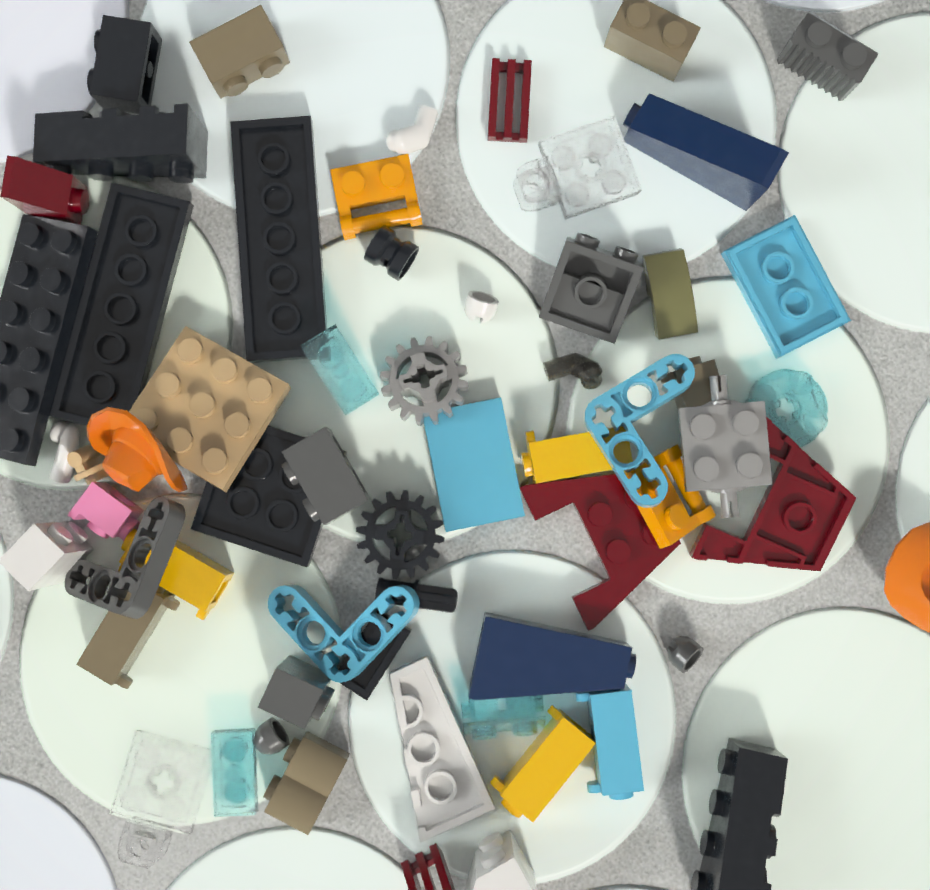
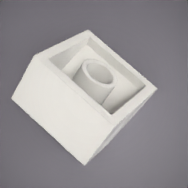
(500, 865)

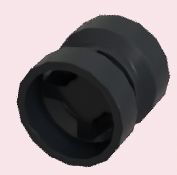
(391, 253)

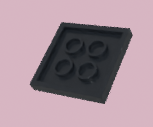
(262, 505)

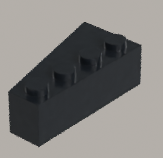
(123, 144)
(741, 818)

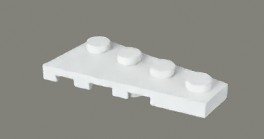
(439, 763)

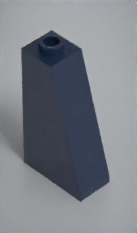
(704, 150)
(542, 659)

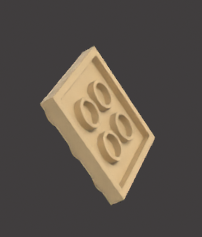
(209, 407)

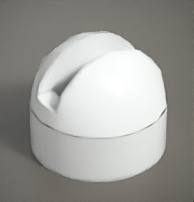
(480, 305)

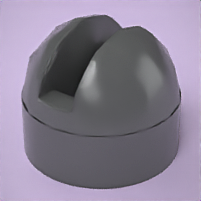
(685, 654)
(270, 737)

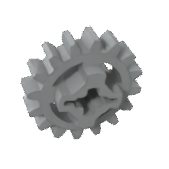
(439, 377)

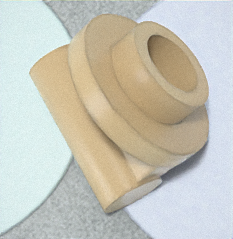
(87, 464)

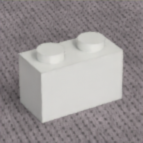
(46, 554)

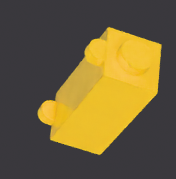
(569, 456)
(189, 576)
(544, 766)

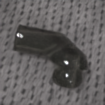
(577, 366)

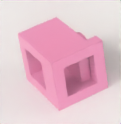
(107, 511)

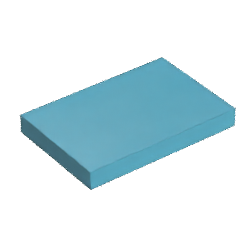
(785, 286)
(474, 466)

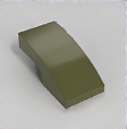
(670, 293)

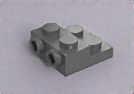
(592, 287)

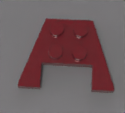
(794, 519)
(615, 531)

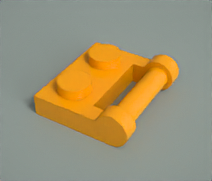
(372, 185)
(670, 518)

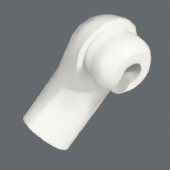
(416, 136)
(68, 439)

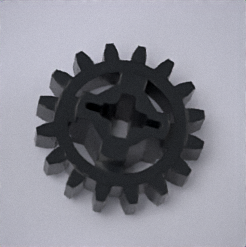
(382, 532)

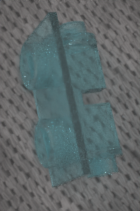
(488, 719)

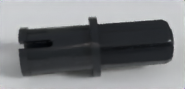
(430, 596)

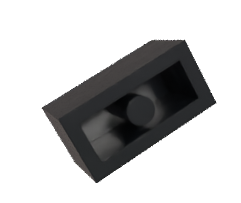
(124, 64)

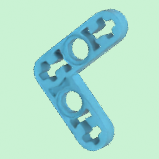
(626, 414)
(351, 640)

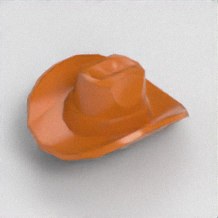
(131, 450)
(909, 577)

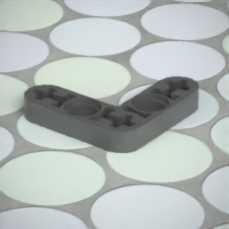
(157, 533)

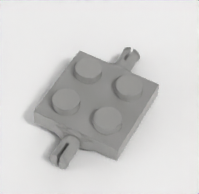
(724, 446)

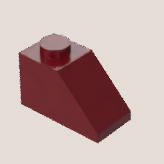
(44, 191)

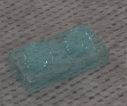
(340, 369)
(234, 772)

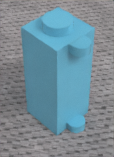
(616, 743)

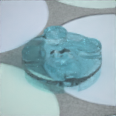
(801, 391)

